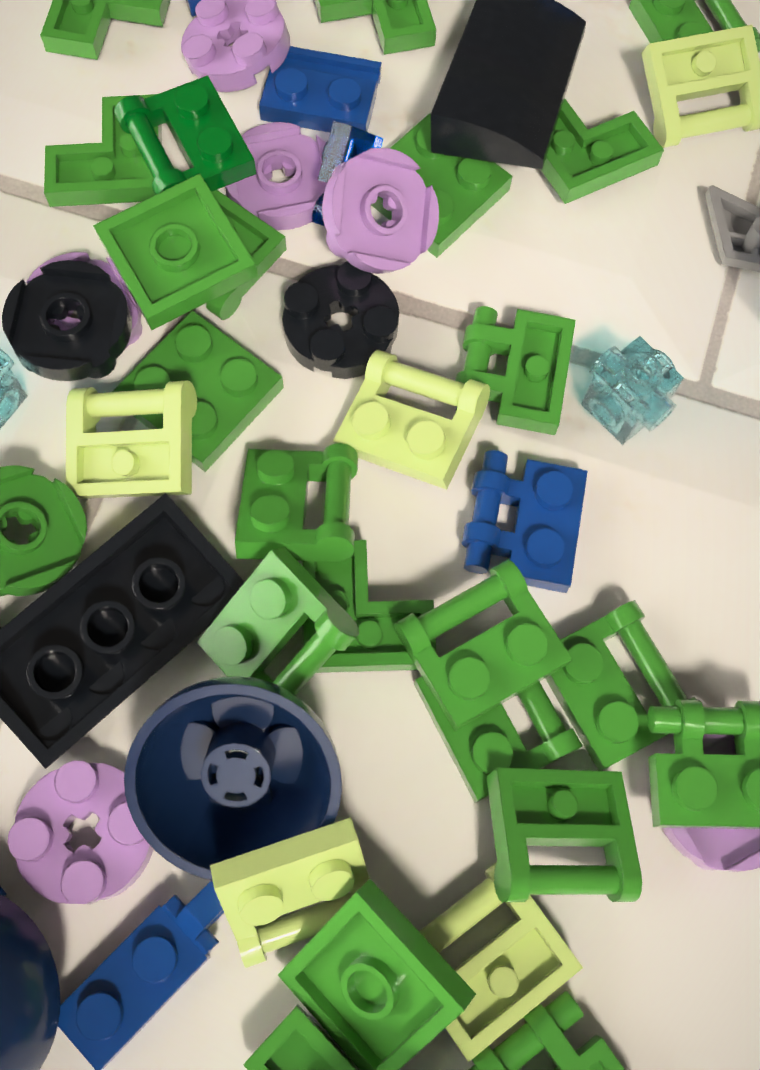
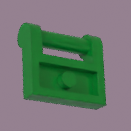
(200, 130)

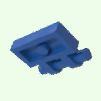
(544, 525)

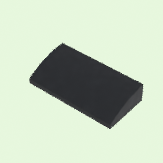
(507, 82)
(109, 628)

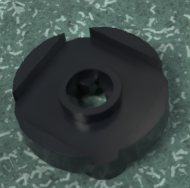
(332, 291)
(73, 353)

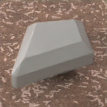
(735, 229)

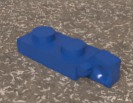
(140, 977)

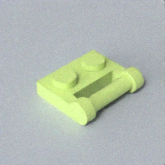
(701, 68)
(408, 437)
(134, 460)
(285, 878)
(508, 972)

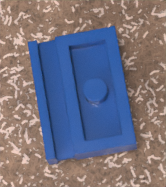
(321, 88)

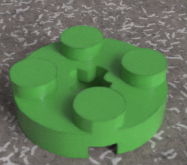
(58, 533)

